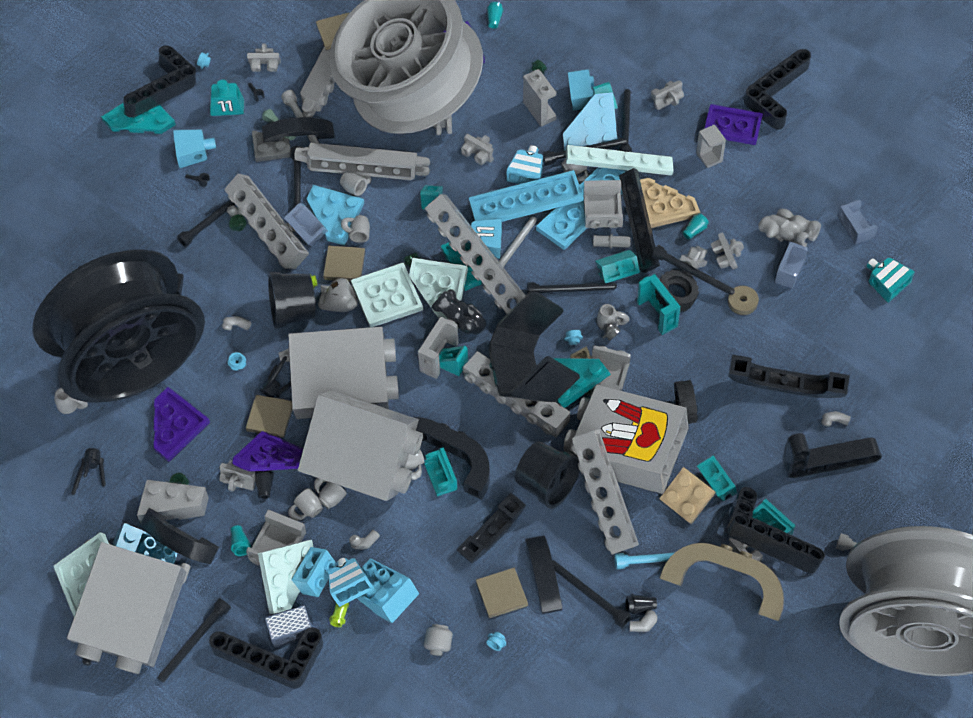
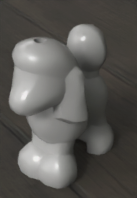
(789, 227)

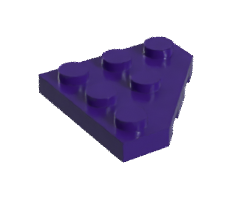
(175, 423)
(268, 453)

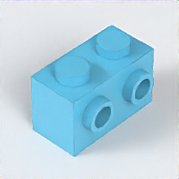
(580, 88)
(313, 572)

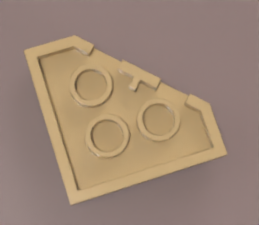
(666, 204)

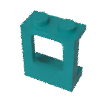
(668, 315)

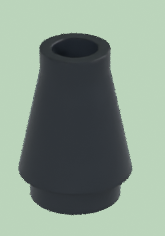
(264, 483)
(637, 603)

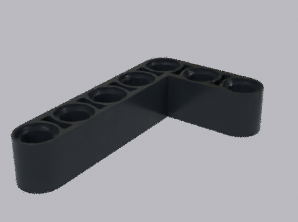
(179, 79)
(760, 93)
(803, 461)
(767, 538)
(269, 659)

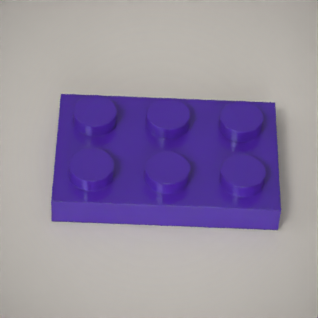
(735, 124)

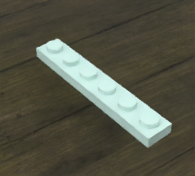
(619, 160)

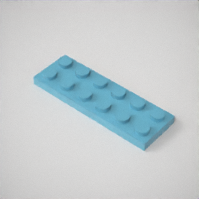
(527, 198)
(568, 221)

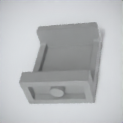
(536, 95)
(602, 204)
(443, 332)
(616, 362)
(276, 533)

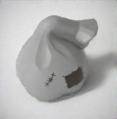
(338, 296)

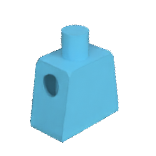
(191, 146)

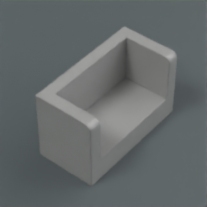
(710, 146)

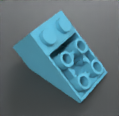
(142, 543)
(391, 591)

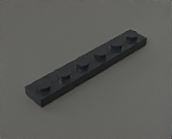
(639, 219)

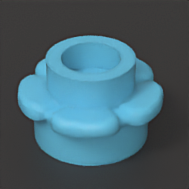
(203, 60)
(573, 337)
(235, 357)
(496, 641)

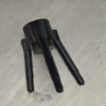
(271, 386)
(90, 460)

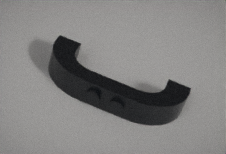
(820, 386)
(462, 447)

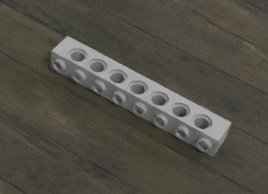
(443, 205)

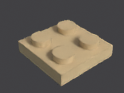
(687, 495)

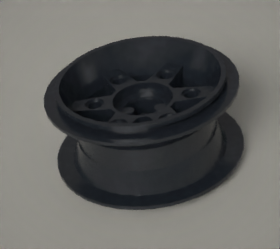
(118, 326)

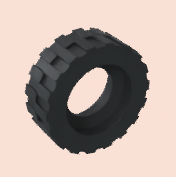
(683, 280)
(685, 397)

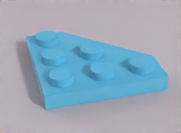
(593, 123)
(331, 208)

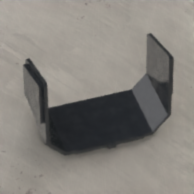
(513, 353)

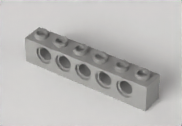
(258, 210)
(550, 425)
(614, 499)

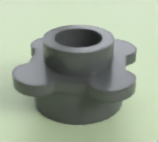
(611, 331)

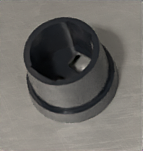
(290, 298)
(547, 473)

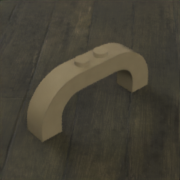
(680, 561)

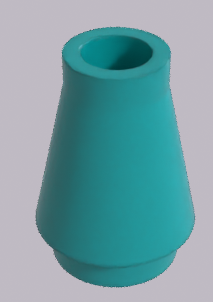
(494, 14)
(696, 225)
(239, 541)

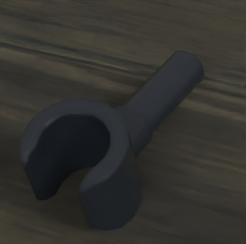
(256, 92)
(201, 178)

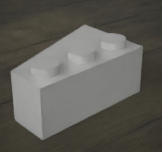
(173, 500)

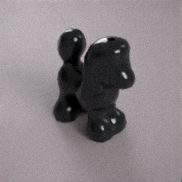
(463, 314)

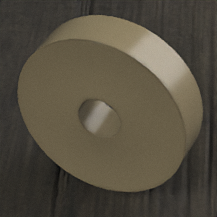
(746, 307)

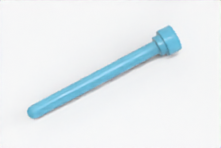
(623, 561)

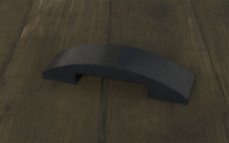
(297, 127)
(493, 529)
(177, 540)
(544, 574)

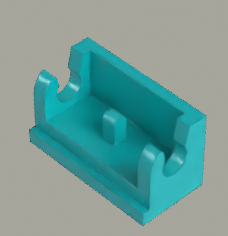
(618, 266)
(440, 472)
(717, 478)
(772, 516)

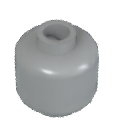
(438, 639)

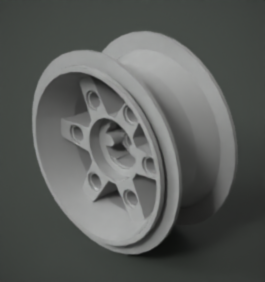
(411, 64)
(914, 600)

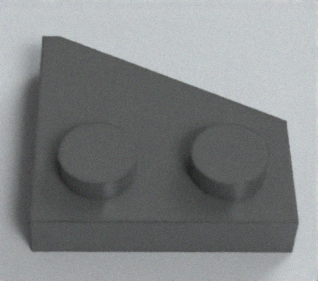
(270, 150)

